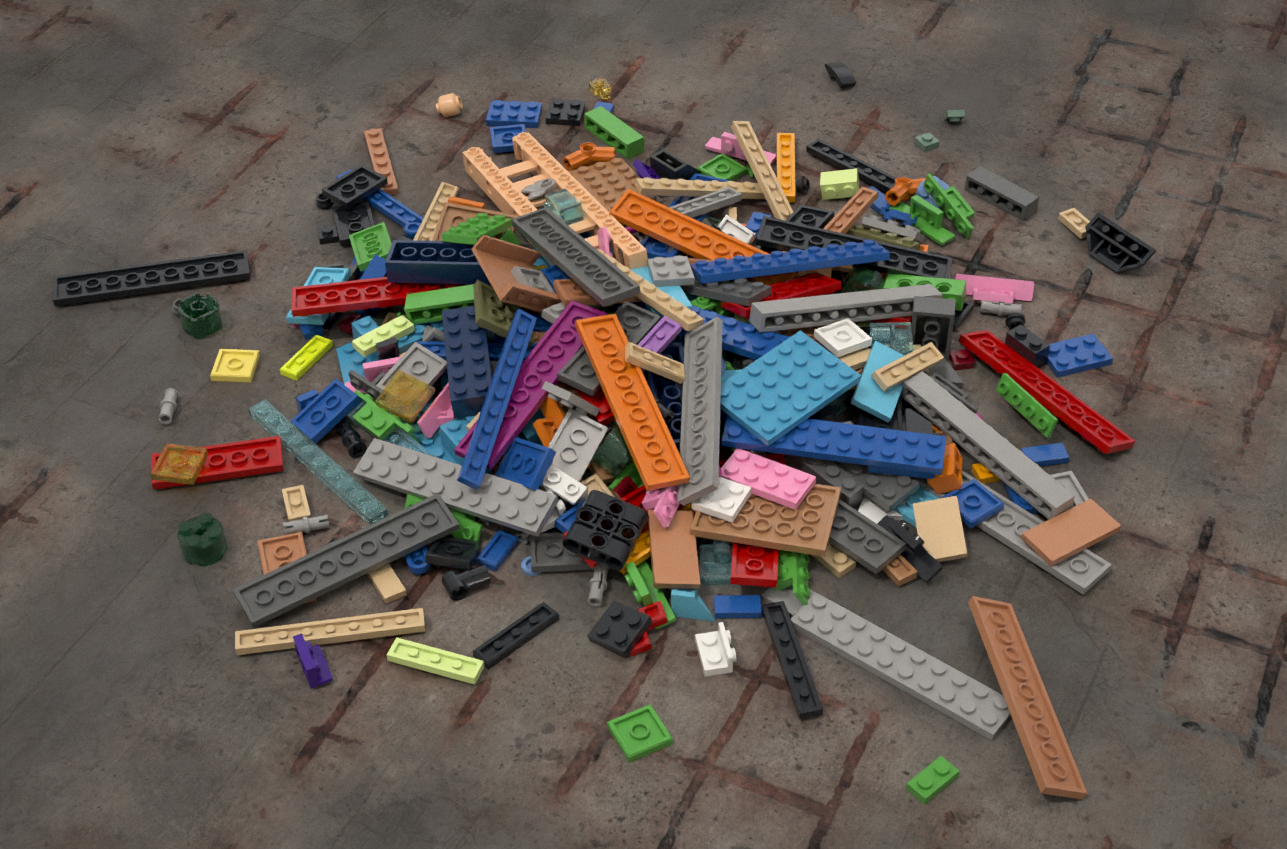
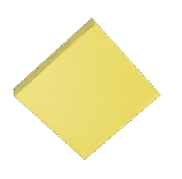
(235, 365)

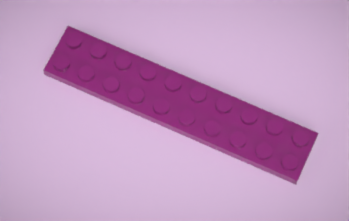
(541, 365)

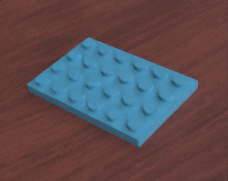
(785, 387)

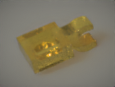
(601, 87)

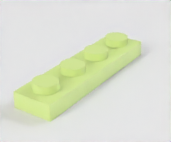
(435, 660)

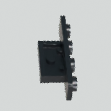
(914, 553)

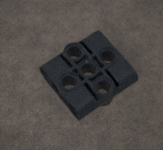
(605, 530)

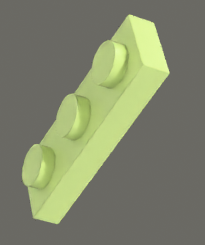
(395, 328)

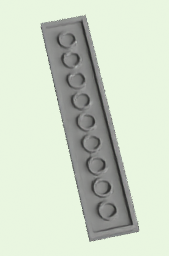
(701, 410)
(426, 475)
(1007, 526)
(903, 665)

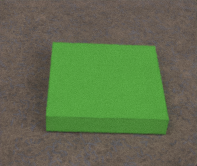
(723, 168)
(639, 733)

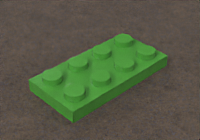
(474, 228)
(370, 242)

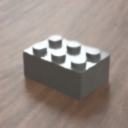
(933, 322)

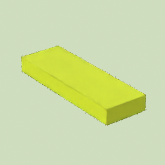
(306, 357)

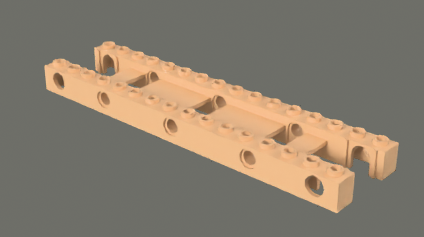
(543, 165)

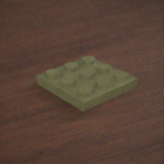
(492, 312)

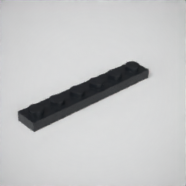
(846, 161)
(792, 660)

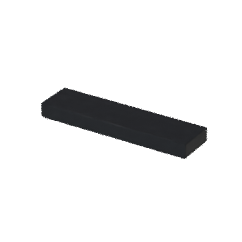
(516, 635)

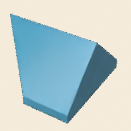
(688, 604)

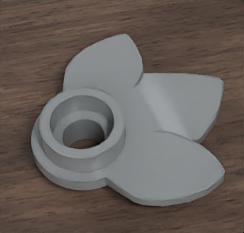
(540, 188)

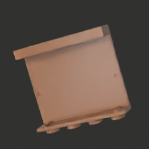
(498, 259)

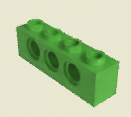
(949, 288)

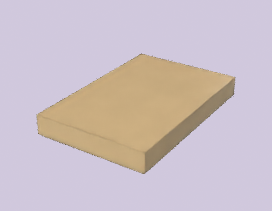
(941, 528)

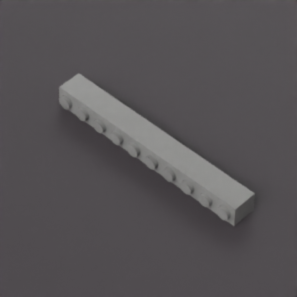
(836, 307)
(987, 446)

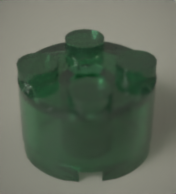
(863, 280)
(200, 315)
(613, 453)
(202, 540)

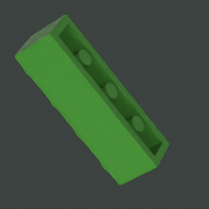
(614, 132)
(428, 305)

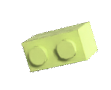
(839, 184)

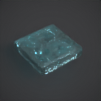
(893, 335)
(716, 562)

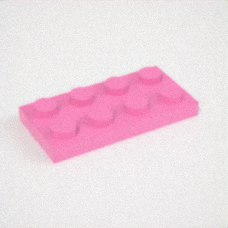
(768, 478)

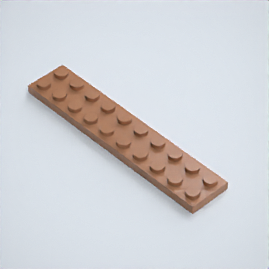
(1027, 699)

